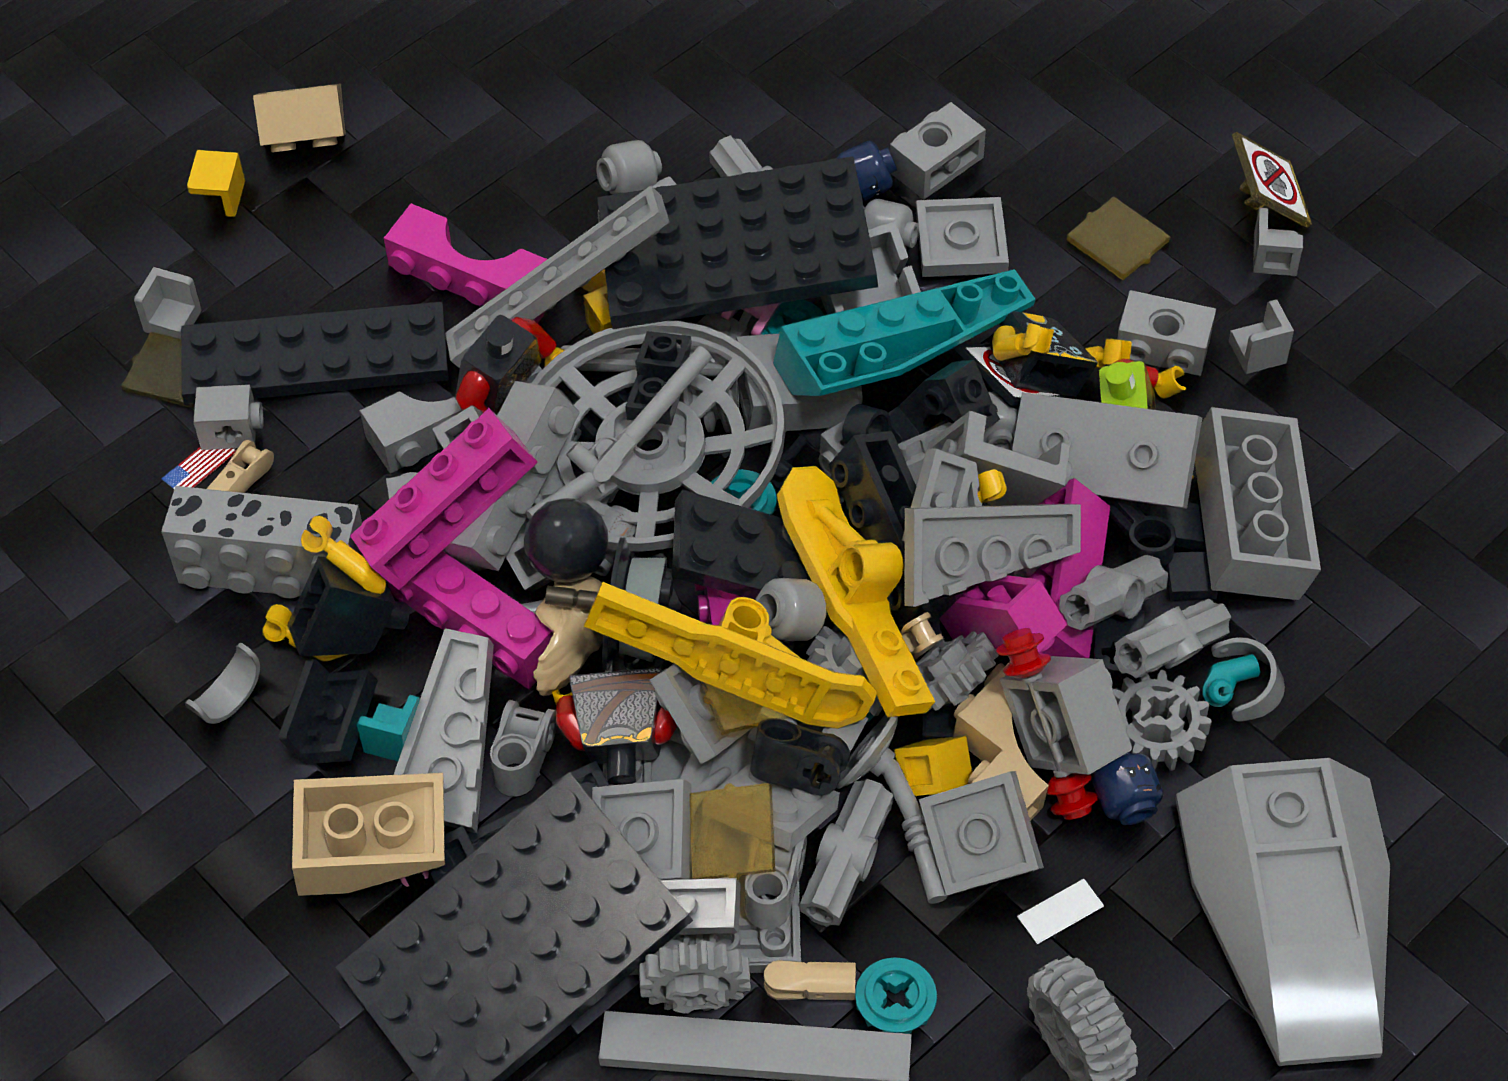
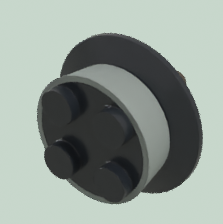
(639, 576)

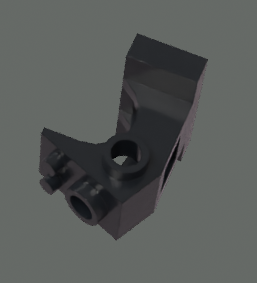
(945, 396)

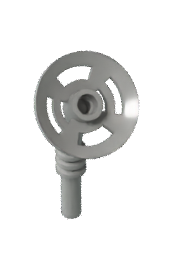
(876, 757)

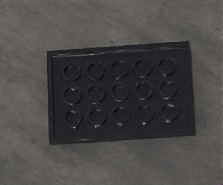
(745, 244)
(514, 942)

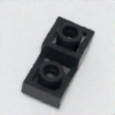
(655, 365)

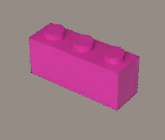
(1003, 608)

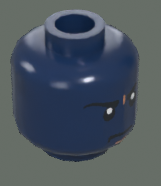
(872, 168)
(1128, 788)

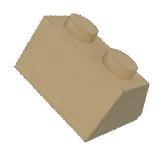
(300, 116)

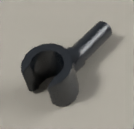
(784, 466)

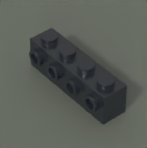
(876, 492)

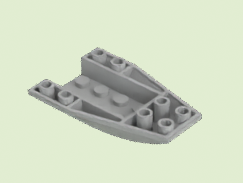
(1298, 900)

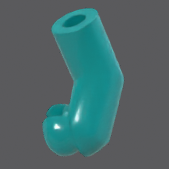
(1223, 677)

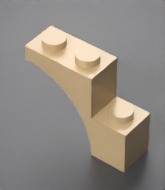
(991, 738)

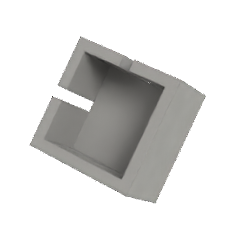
(889, 260)

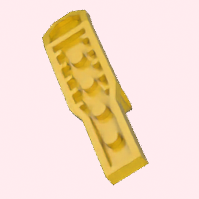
(855, 584)
(735, 656)

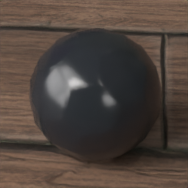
(566, 540)

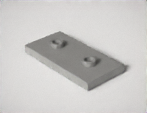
(1114, 447)

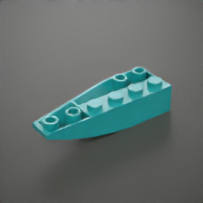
(893, 334)

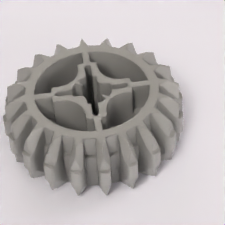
(1081, 1022)

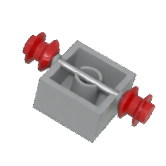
(1063, 717)

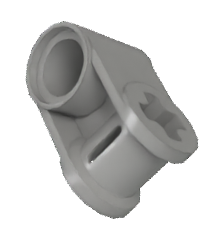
(523, 740)
(780, 883)

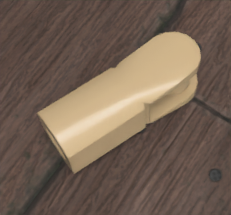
(235, 477)
(920, 635)
(812, 980)

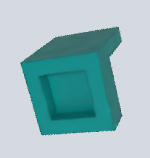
(388, 729)

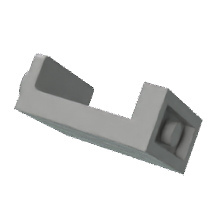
(1026, 478)

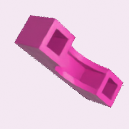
(423, 248)

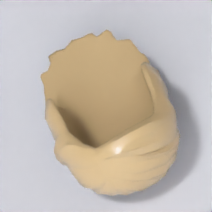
(570, 642)

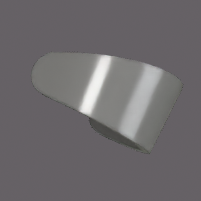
(229, 689)
(1273, 692)

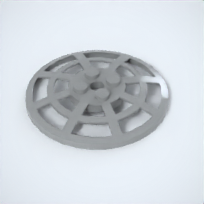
(682, 442)

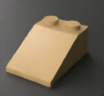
(365, 830)

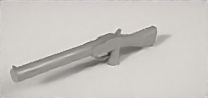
(600, 470)

